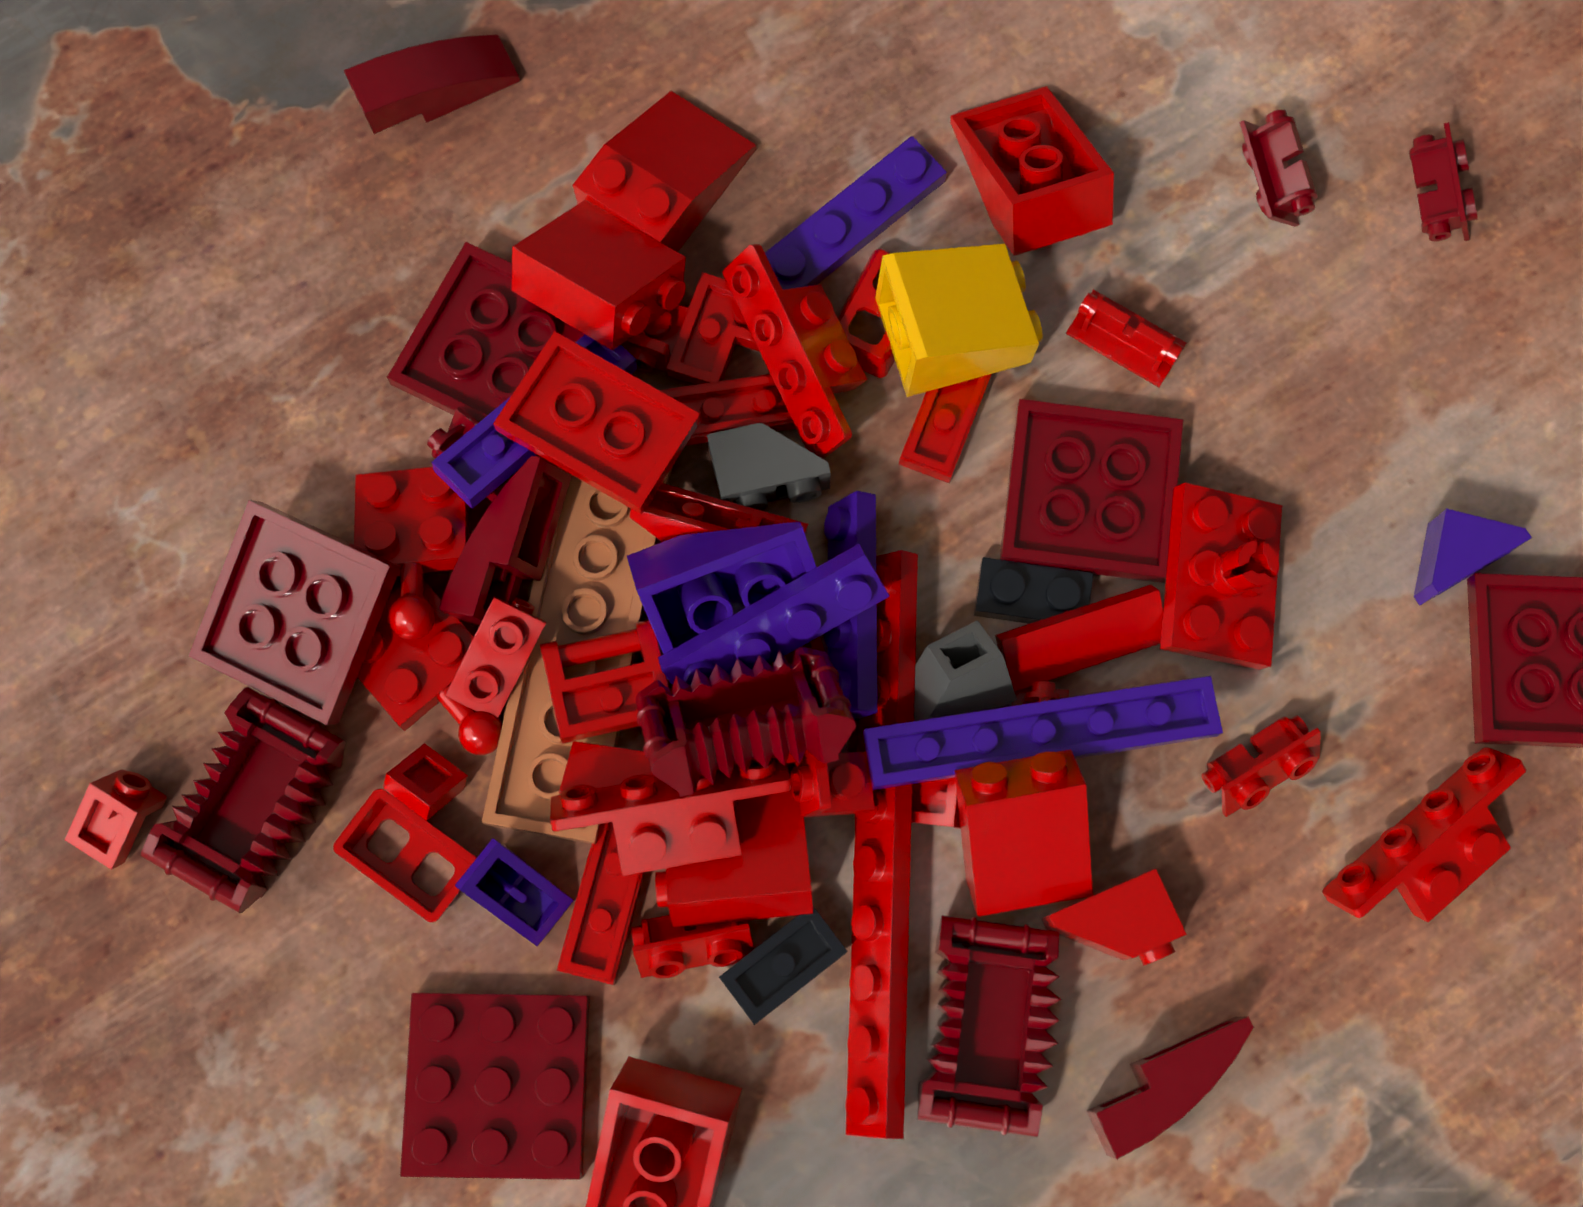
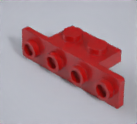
(799, 346)
(659, 827)
(1436, 845)

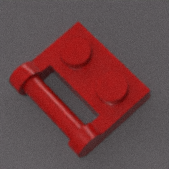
(604, 699)

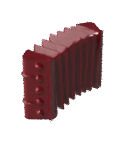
(744, 718)
(248, 803)
(992, 1027)

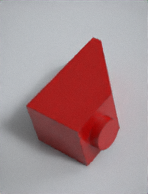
(1123, 920)

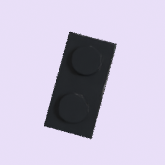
(1028, 590)
(783, 965)

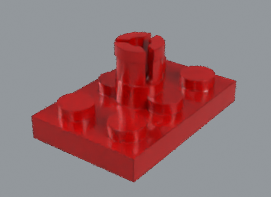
(597, 422)
(1221, 576)

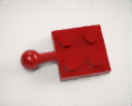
(416, 525)
(417, 673)

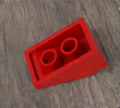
(665, 170)
(1035, 170)
(662, 1138)

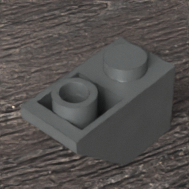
(764, 466)
(961, 675)

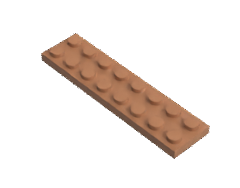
(581, 596)

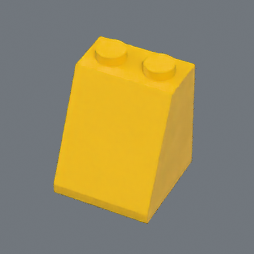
(955, 315)

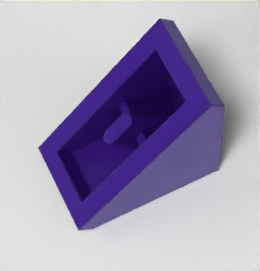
(1459, 547)
(514, 892)

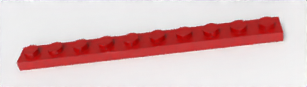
(883, 883)

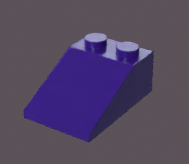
(715, 574)

